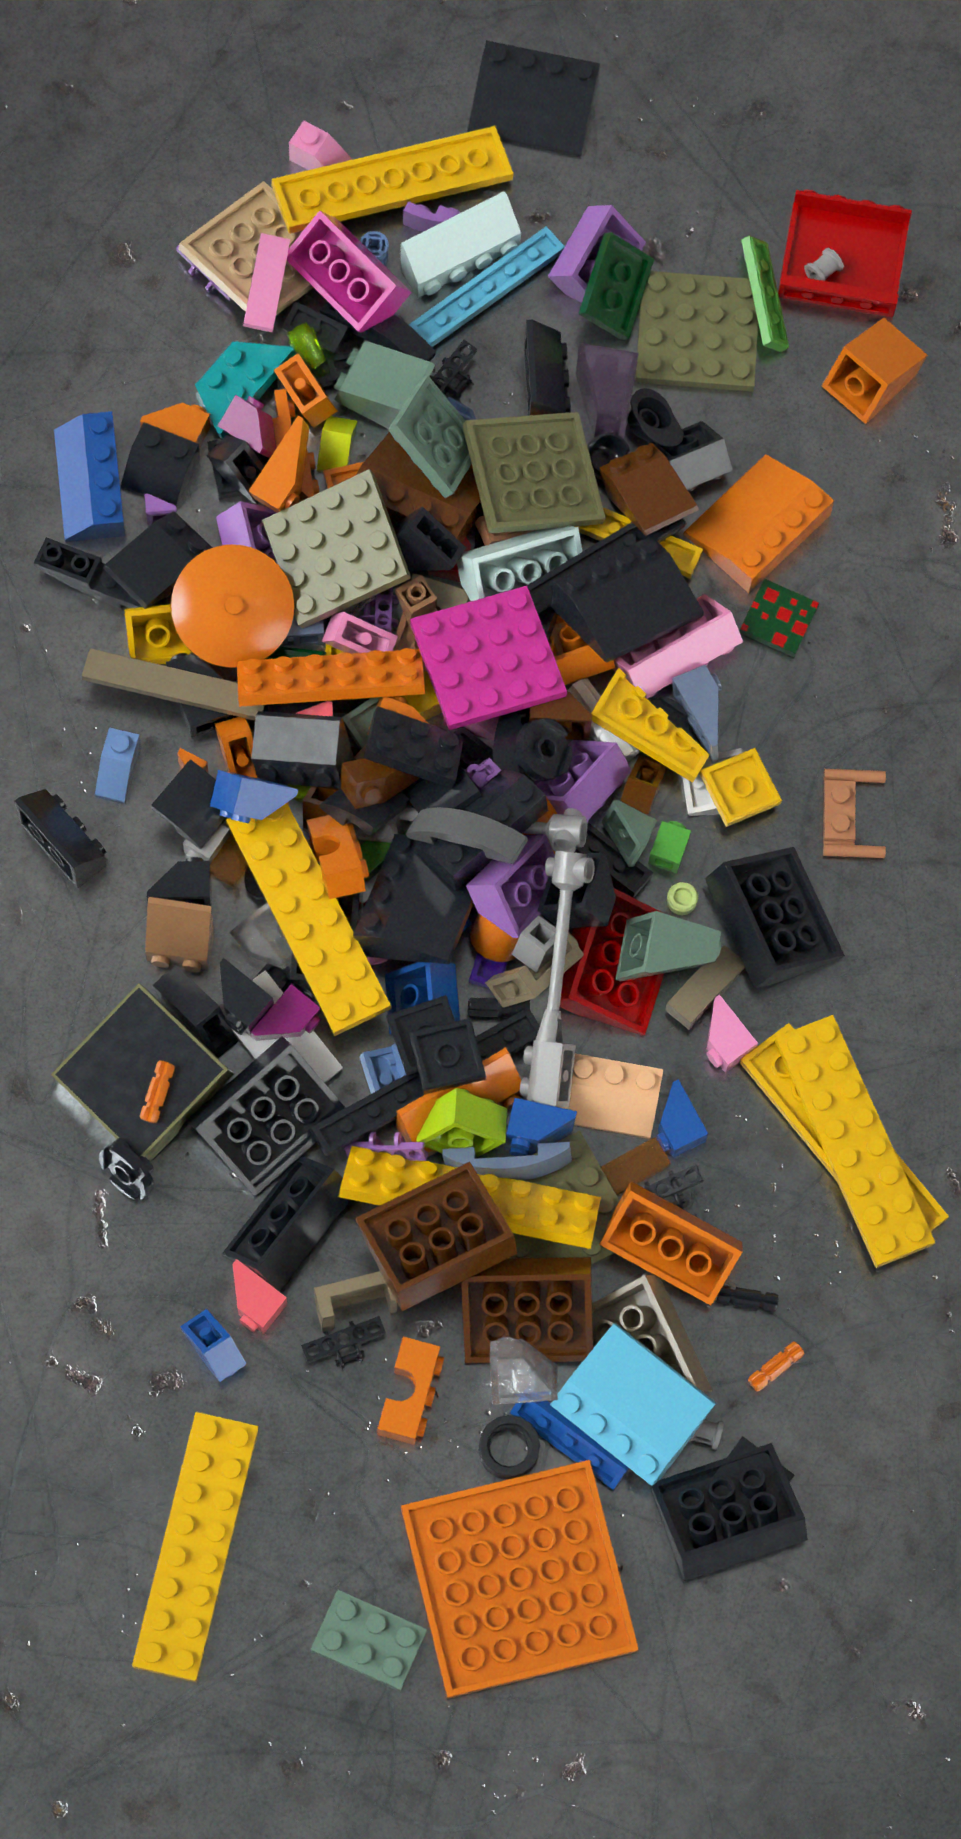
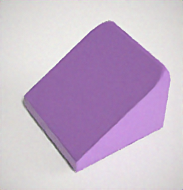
(157, 508)

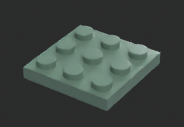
(433, 436)

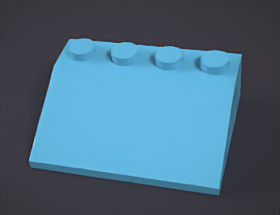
(633, 1404)

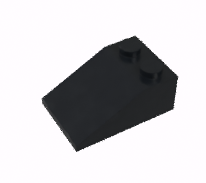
(156, 558)

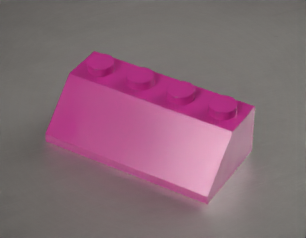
(346, 273)

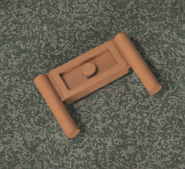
(840, 813)

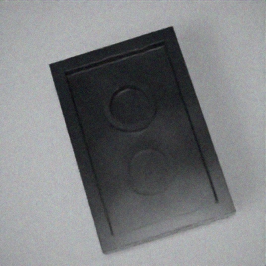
(414, 747)

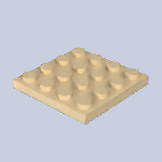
(229, 245)

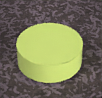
(682, 898)

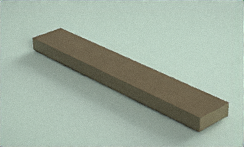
(166, 683)

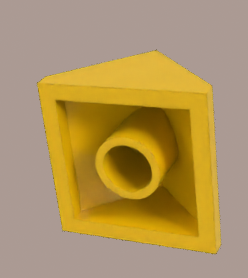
(152, 634)

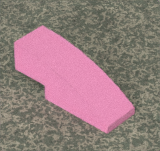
(266, 282)

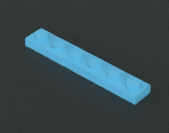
(488, 287)

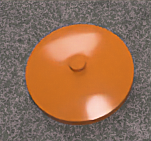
(232, 605)

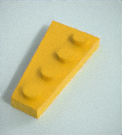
(639, 723)

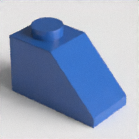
(680, 1124)
(213, 1345)

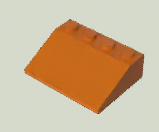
(760, 521)

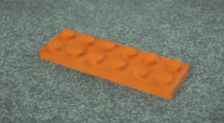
(330, 677)

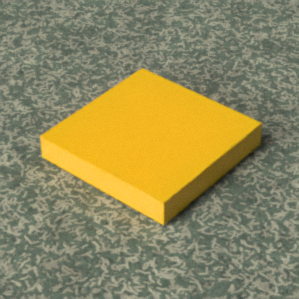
(740, 787)

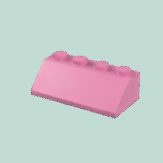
(682, 649)

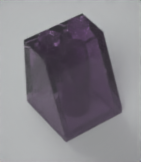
(606, 386)

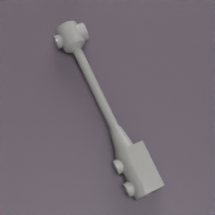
(562, 830)
(549, 1057)

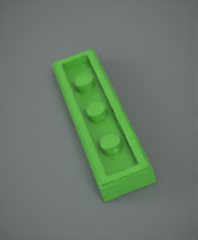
(765, 293)

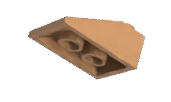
(179, 934)

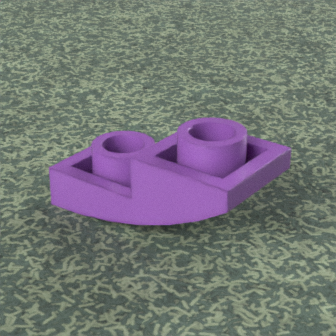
(421, 217)

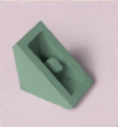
(628, 830)

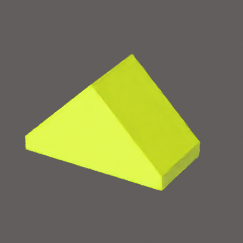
(336, 443)

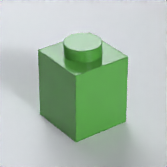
(669, 846)

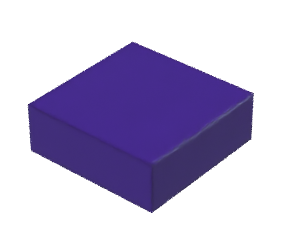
(484, 969)

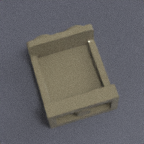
(524, 983)
(349, 1293)

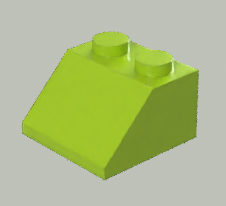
(464, 1122)

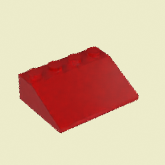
(591, 982)

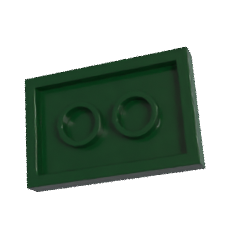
(616, 286)

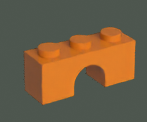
(338, 856)
(404, 1418)

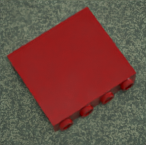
(865, 237)

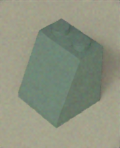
(379, 381)
(665, 944)

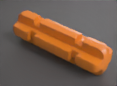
(157, 1091)
(776, 1366)

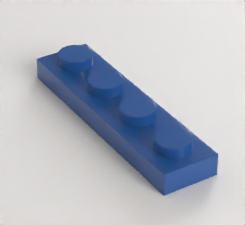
(571, 1440)

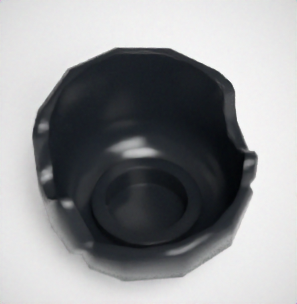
(604, 449)

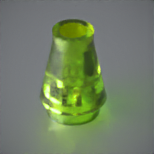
(305, 342)

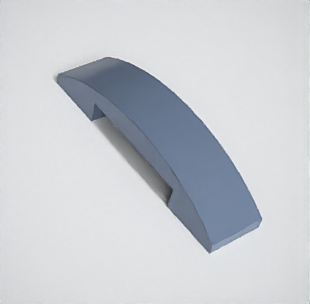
(549, 1159)

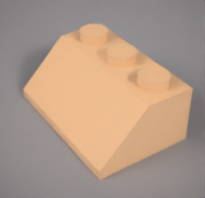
(614, 1095)

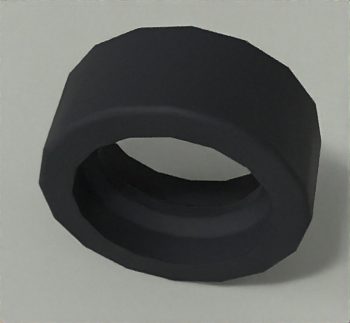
(509, 1422)

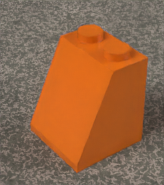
(873, 369)

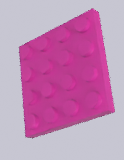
(488, 657)

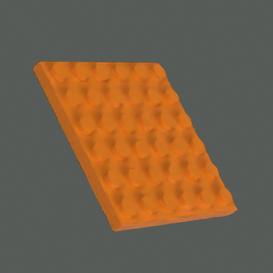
(519, 1579)

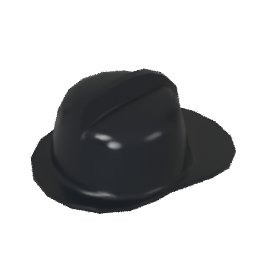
(653, 419)

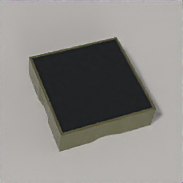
(117, 1063)

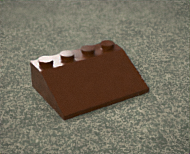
(408, 489)
(437, 1235)
(531, 1301)

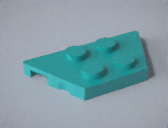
(240, 371)

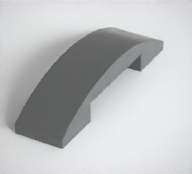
(468, 829)

